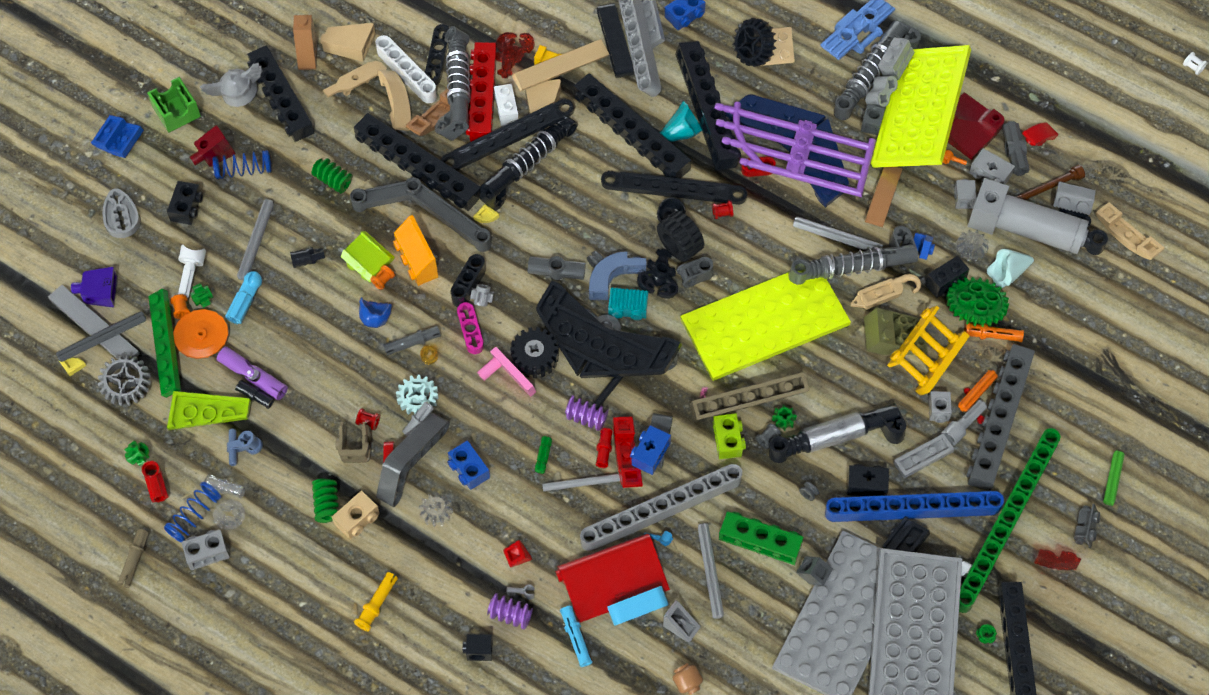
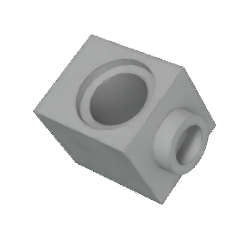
(965, 194)
(941, 399)

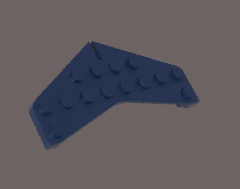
(793, 114)

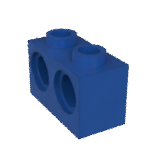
(683, 12)
(472, 463)

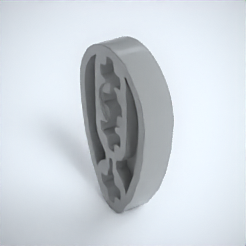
(129, 213)

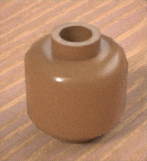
(687, 679)

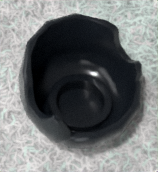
(669, 206)

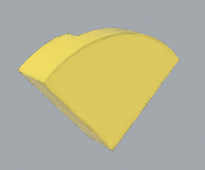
(486, 215)
(73, 365)

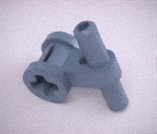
(245, 442)

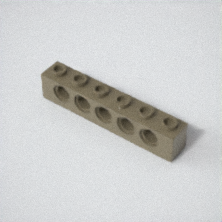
(749, 396)

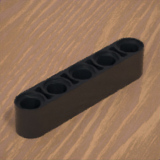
(615, 40)

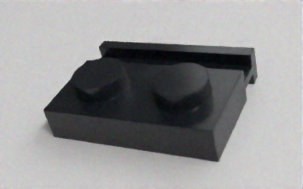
(907, 536)

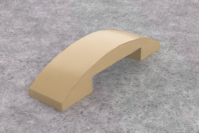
(398, 99)
(1127, 234)

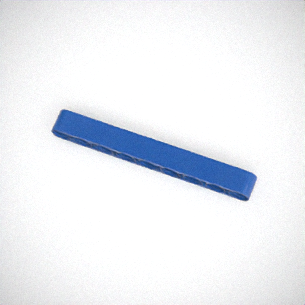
(922, 501)

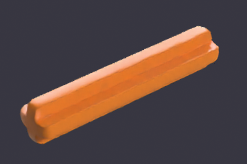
(977, 391)

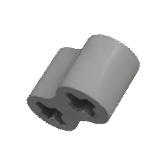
(881, 91)

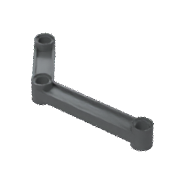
(429, 201)

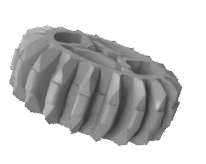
(139, 383)

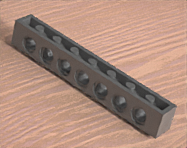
(985, 478)

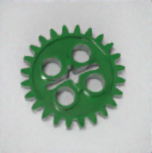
(977, 301)

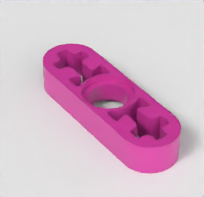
(471, 321)

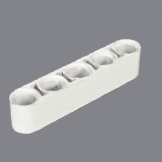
(399, 61)

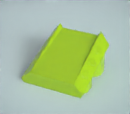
(366, 256)

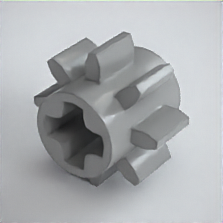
(482, 295)

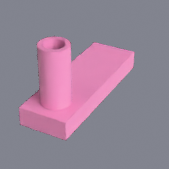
(500, 360)

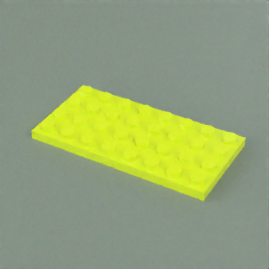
(922, 109)
(762, 323)

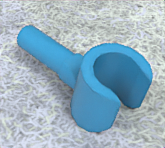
(665, 539)

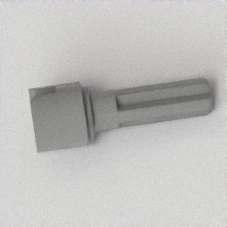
(957, 429)

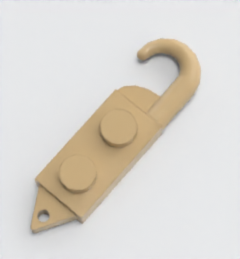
(883, 291)

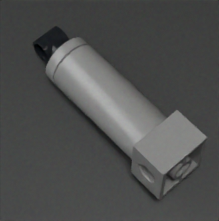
(1033, 221)

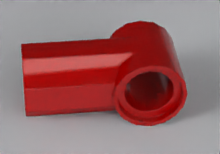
(155, 482)

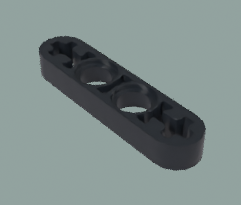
(437, 54)

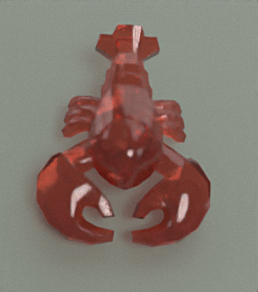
(511, 53)

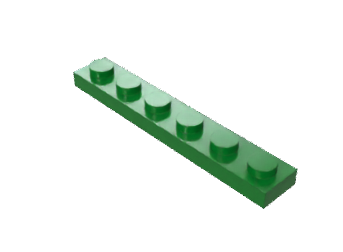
(164, 343)

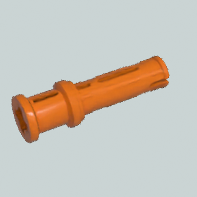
(993, 332)

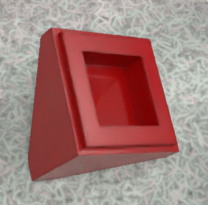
(517, 554)

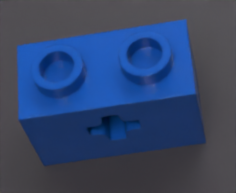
(649, 460)

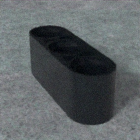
(468, 272)

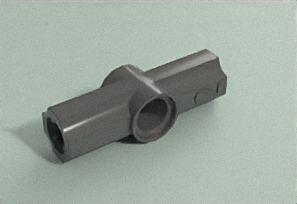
(1016, 148)
(567, 269)

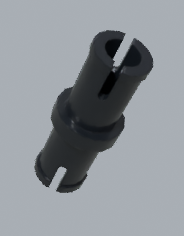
(254, 394)

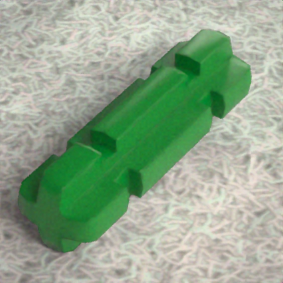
(543, 454)

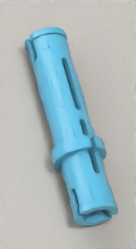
(576, 637)

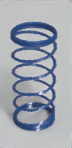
(265, 154)
(178, 536)

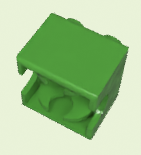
(175, 106)

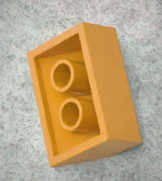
(415, 252)

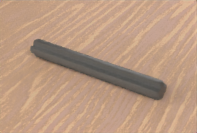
(101, 336)

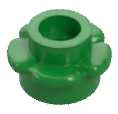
(986, 628)

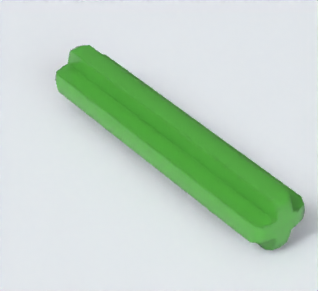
(1113, 478)

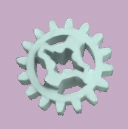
(417, 393)

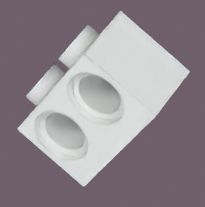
(505, 104)

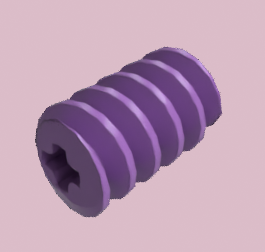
(586, 413)
(509, 611)

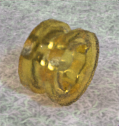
(425, 351)

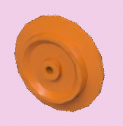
(200, 334)

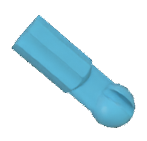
(244, 297)

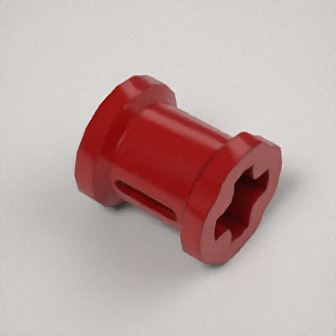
(722, 210)
(371, 419)

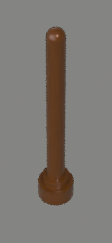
(1076, 173)

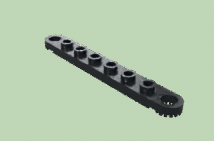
(509, 134)
(673, 187)

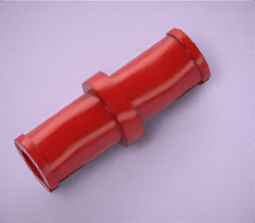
(604, 448)

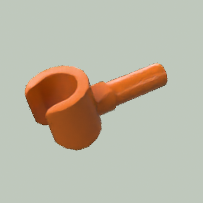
(950, 156)

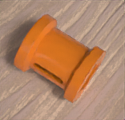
(382, 277)
(180, 306)

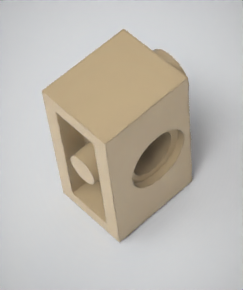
(358, 504)

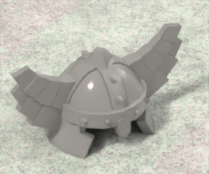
(236, 86)

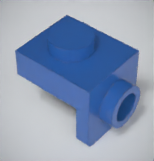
(924, 245)

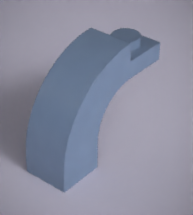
(610, 268)

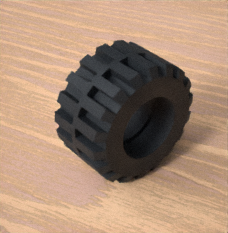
(680, 236)

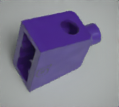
(97, 287)

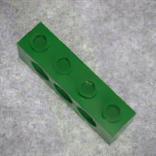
(768, 546)

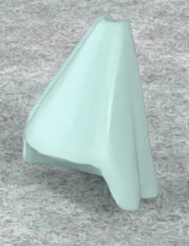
(1008, 267)

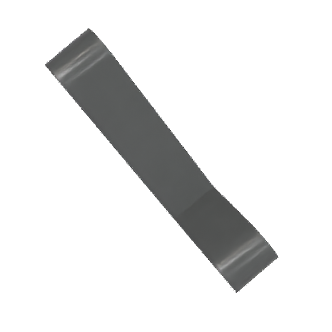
(406, 456)

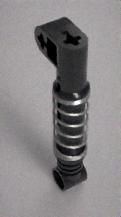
(495, 188)

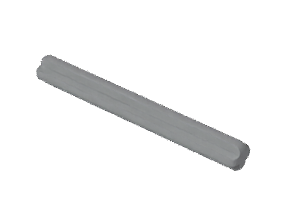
(835, 234)
(255, 238)
(710, 571)

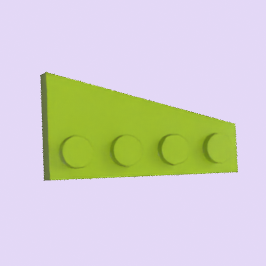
(204, 409)

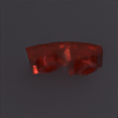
(1065, 561)

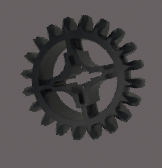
(754, 42)

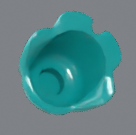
(681, 125)

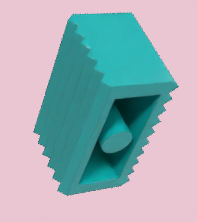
(628, 303)

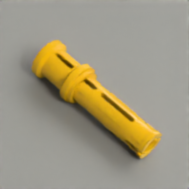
(372, 608)

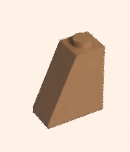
(305, 42)

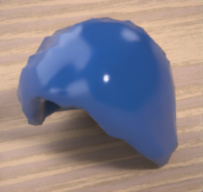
(373, 313)

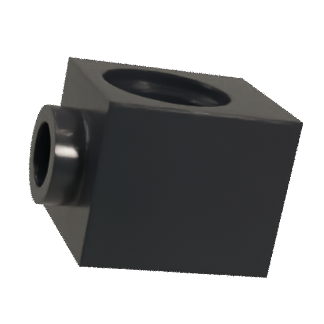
(478, 647)

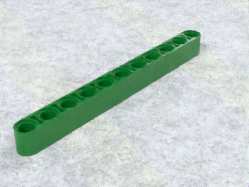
(1012, 511)

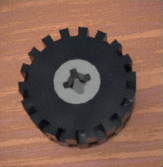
(536, 361)

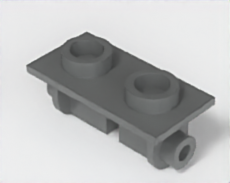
(1087, 533)

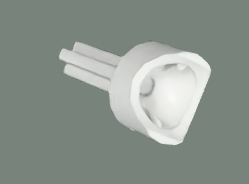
(191, 259)

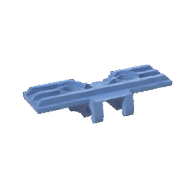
(855, 23)

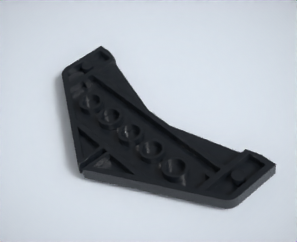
(605, 350)

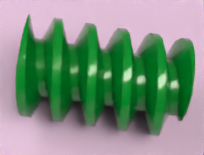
(332, 175)
(324, 499)

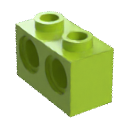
(725, 436)

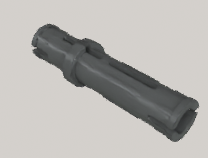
(412, 340)

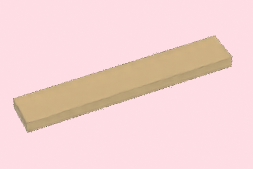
(560, 65)

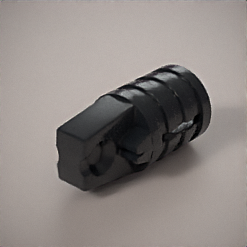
(306, 256)

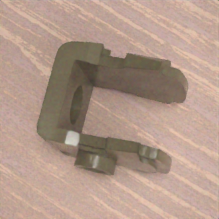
(354, 456)

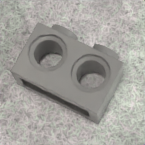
(206, 554)

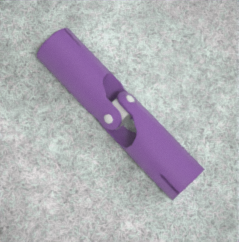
(242, 366)

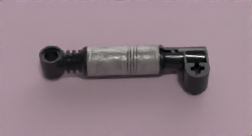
(839, 431)

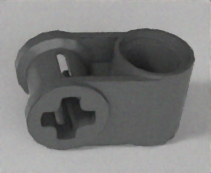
(694, 272)

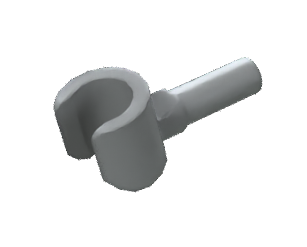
(523, 591)

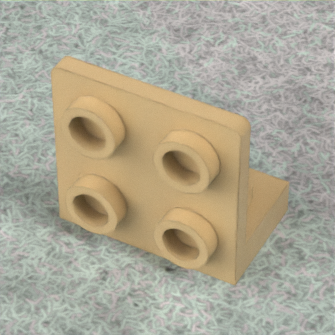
(784, 47)

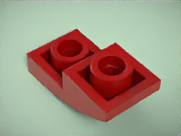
(1039, 134)

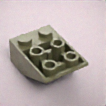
(888, 330)

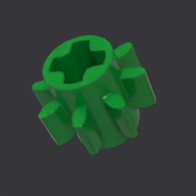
(201, 295)
(789, 418)
(137, 453)

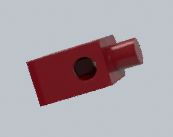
(211, 145)

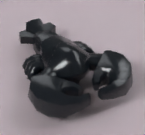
(659, 274)

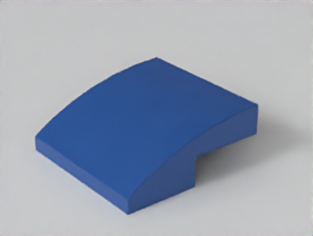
(117, 136)

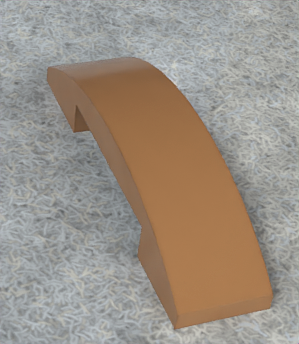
(426, 123)

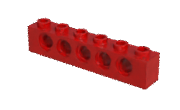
(482, 89)

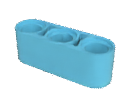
(637, 605)

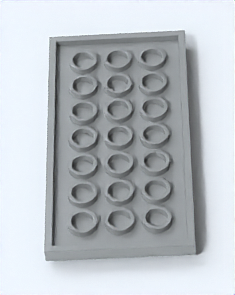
(836, 624)
(915, 624)

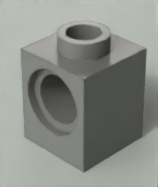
(871, 125)
(814, 570)

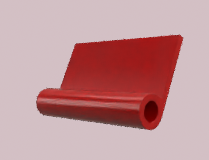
(611, 576)

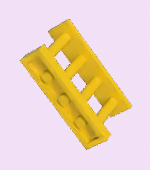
(945, 354)

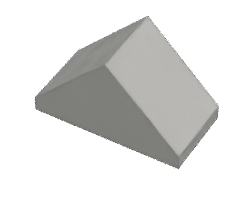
(680, 622)

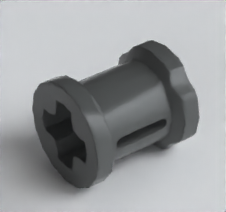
(766, 436)

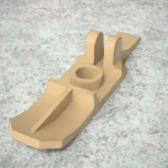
(362, 74)

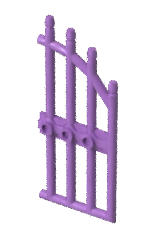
(800, 149)

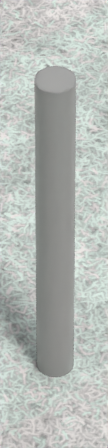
(581, 482)

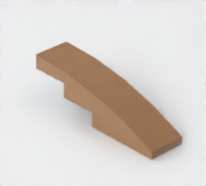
(883, 196)

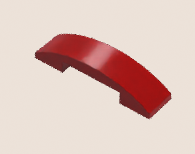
(624, 443)

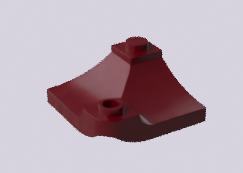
(973, 126)

